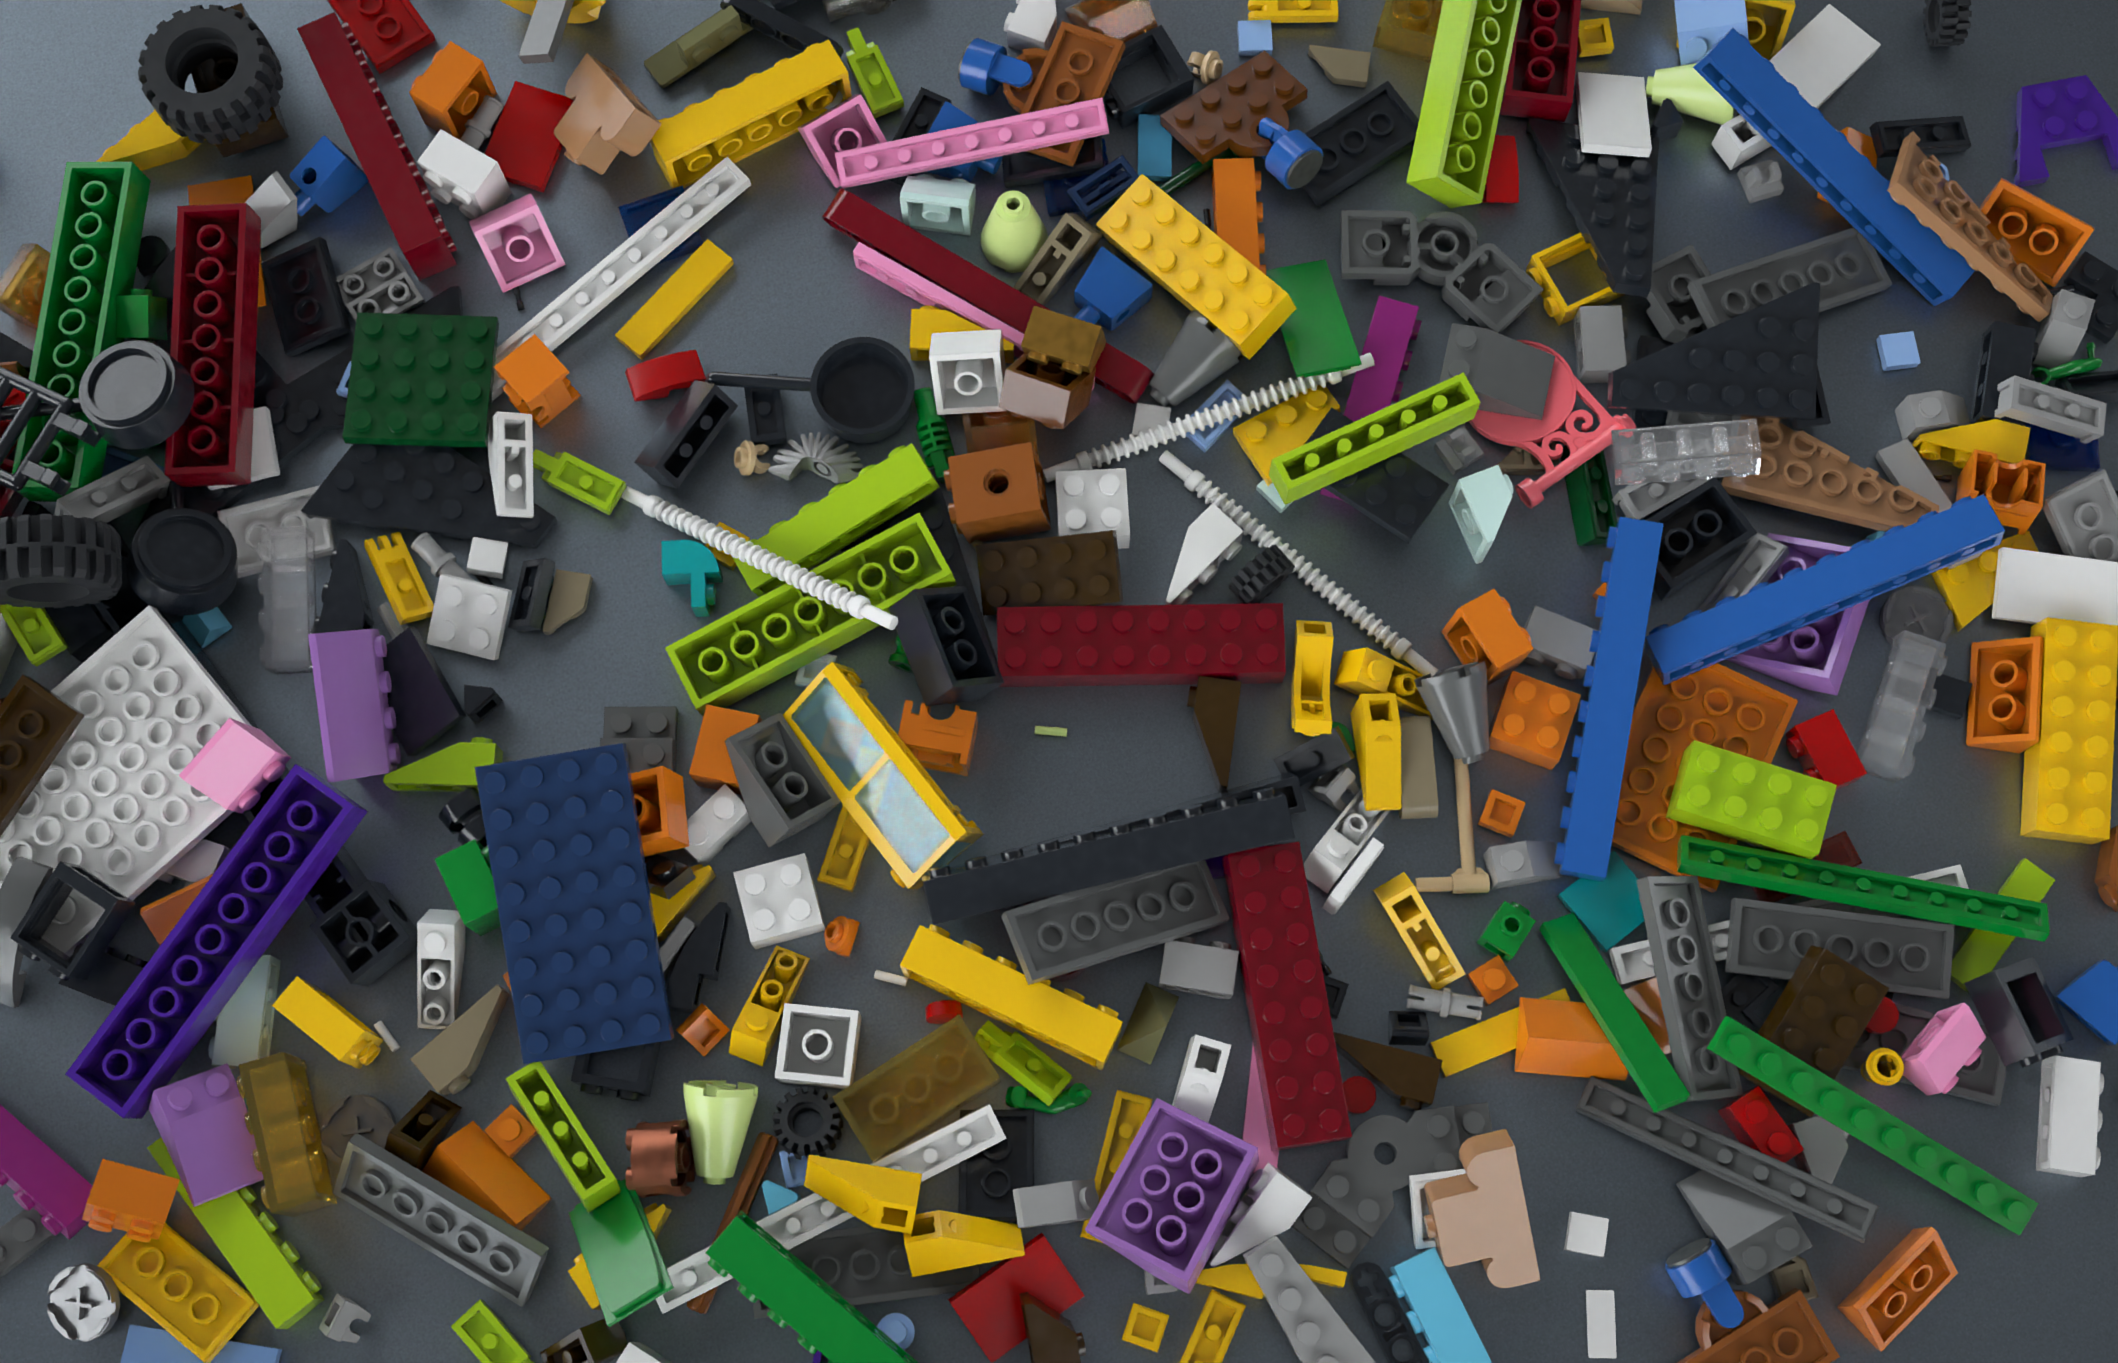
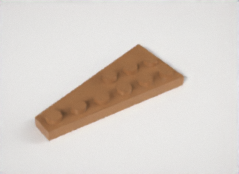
(1962, 227)
(1821, 481)

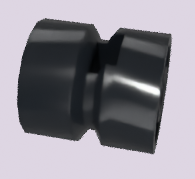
(465, 817)

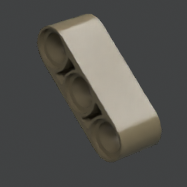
(1418, 771)

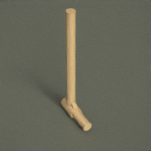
(1468, 878)

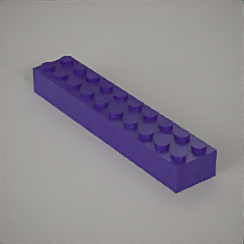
(216, 943)

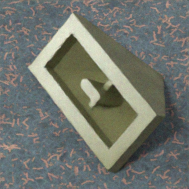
(1148, 1023)

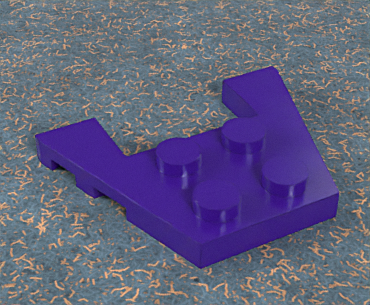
(2059, 116)

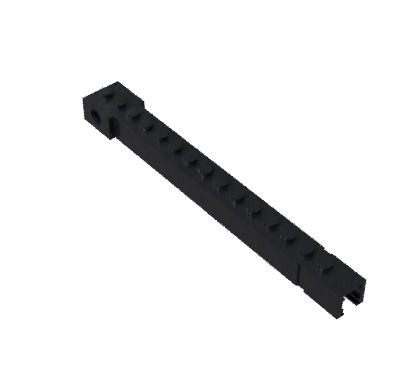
(356, 916)

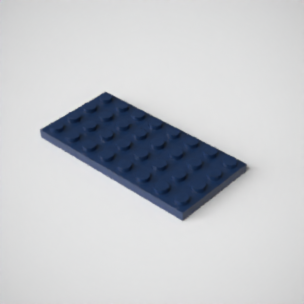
(574, 903)

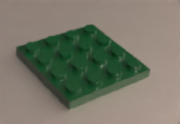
(421, 380)

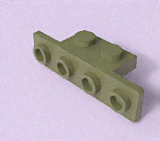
(696, 46)

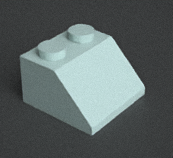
(938, 204)
(1480, 506)

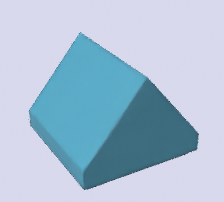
(207, 626)
(778, 1196)

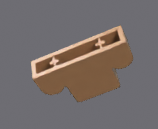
(602, 117)
(1484, 1213)

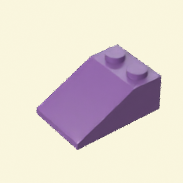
(206, 1133)

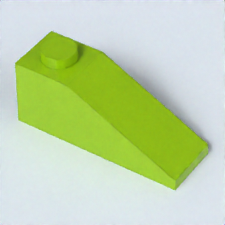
(447, 769)

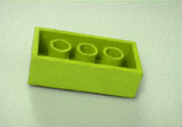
(1751, 801)

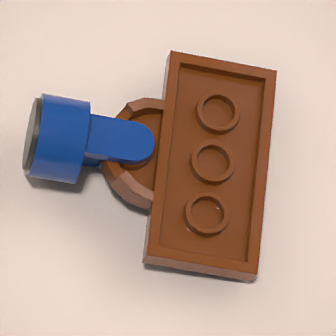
(1039, 79)
(1738, 1325)

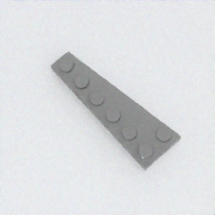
(1301, 1309)

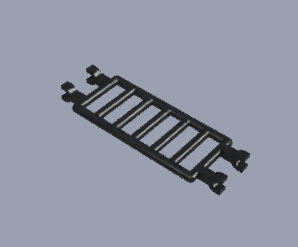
(58, 421)

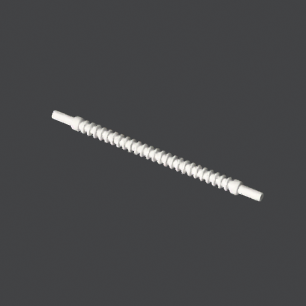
(1086, 460)
(746, 551)
(1399, 647)

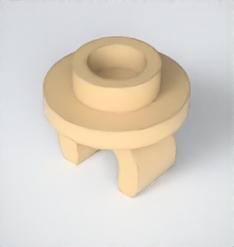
(1207, 67)
(746, 458)

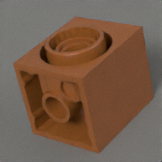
(998, 493)

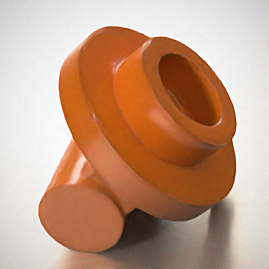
(840, 935)

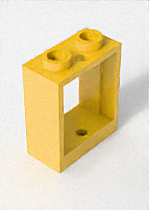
(1552, 299)
(328, 1023)

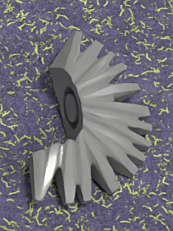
(817, 457)

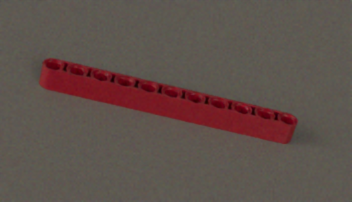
(968, 282)

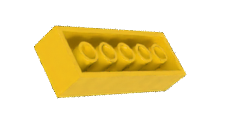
(749, 114)
(1196, 265)
(2072, 764)
(1004, 995)

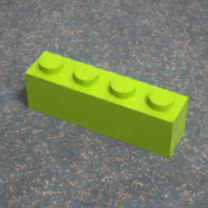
(563, 1135)

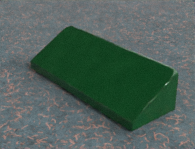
(1590, 500)

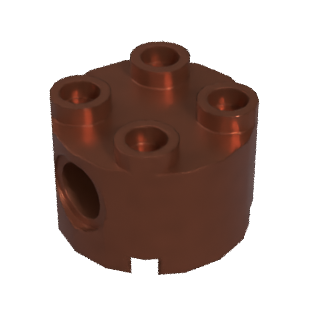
(660, 1159)

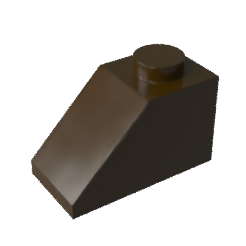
(422, 1129)
(1050, 1334)
(588, 1345)

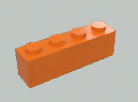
(1236, 208)

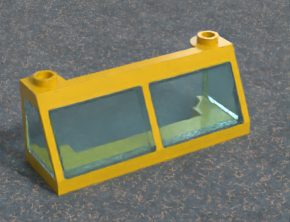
(878, 777)

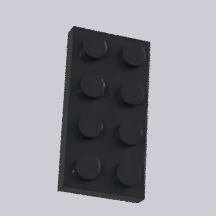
(1360, 140)
(1391, 492)

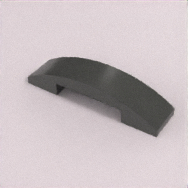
(16, 896)

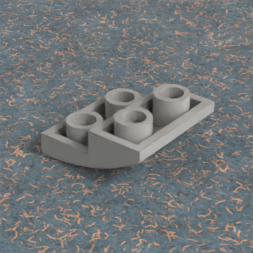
(379, 286)

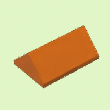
(2035, 229)
(2005, 694)
(1564, 1041)
(487, 1176)
(1899, 1287)

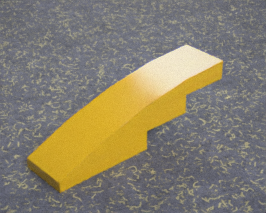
(1240, 1280)

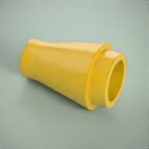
(1889, 1066)

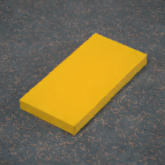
(180, 1290)

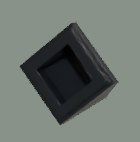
(1667, 121)
(480, 702)
(1408, 1028)

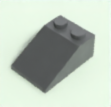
(1501, 370)
(778, 780)
(1746, 1227)

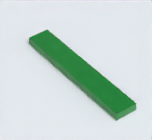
(1614, 1013)

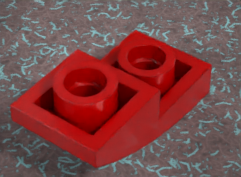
(1503, 172)
(665, 373)

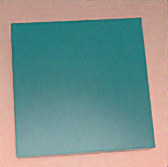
(1608, 907)

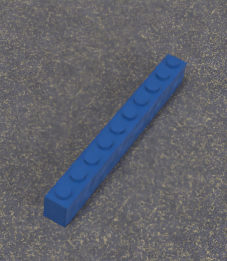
(1832, 166)
(1824, 588)
(1610, 699)

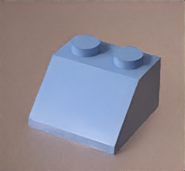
(1704, 23)

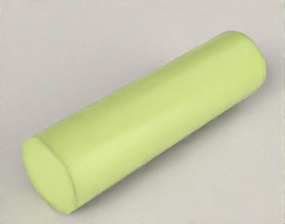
(1051, 731)

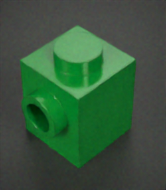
(141, 316)
(1506, 930)

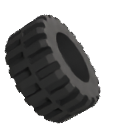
(190, 41)
(58, 561)

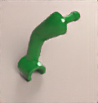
(2070, 368)
(1074, 1096)

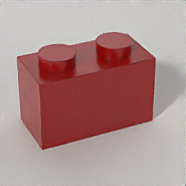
(1825, 750)
(1760, 1125)

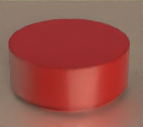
(943, 1011)
(1884, 1018)
(1359, 1094)

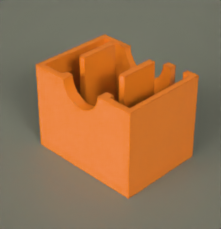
(536, 381)
(2011, 489)
(940, 744)
(711, 761)

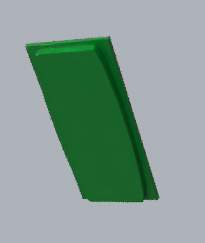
(1318, 329)
(621, 1254)

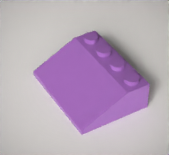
(1814, 654)
(354, 704)
(1173, 1194)

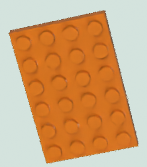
(1707, 707)

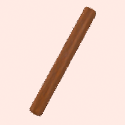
(742, 1199)

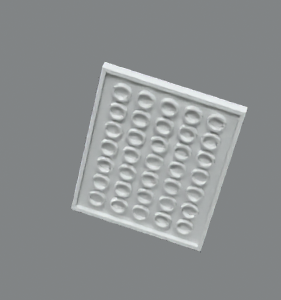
(116, 783)

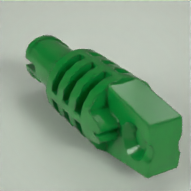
(932, 433)

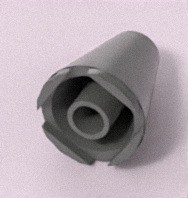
(1193, 361)
(1459, 708)

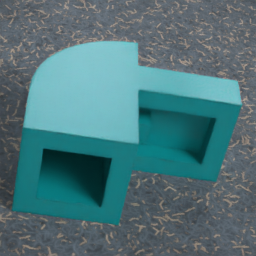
(695, 565)

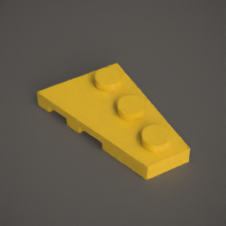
(1283, 427)
(1972, 584)

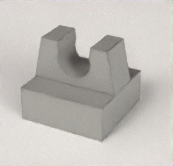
(1761, 180)
(1458, 450)
(1333, 784)
(338, 1319)

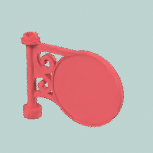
(1557, 413)

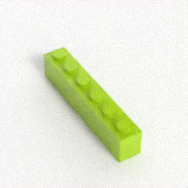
(1374, 438)
(844, 514)
(253, 1249)

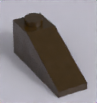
(1215, 719)
(1395, 1071)

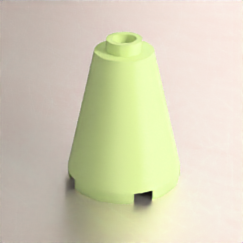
(1688, 93)
(1012, 233)
(718, 1125)

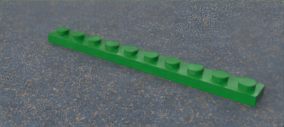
(1863, 888)
(1872, 1125)

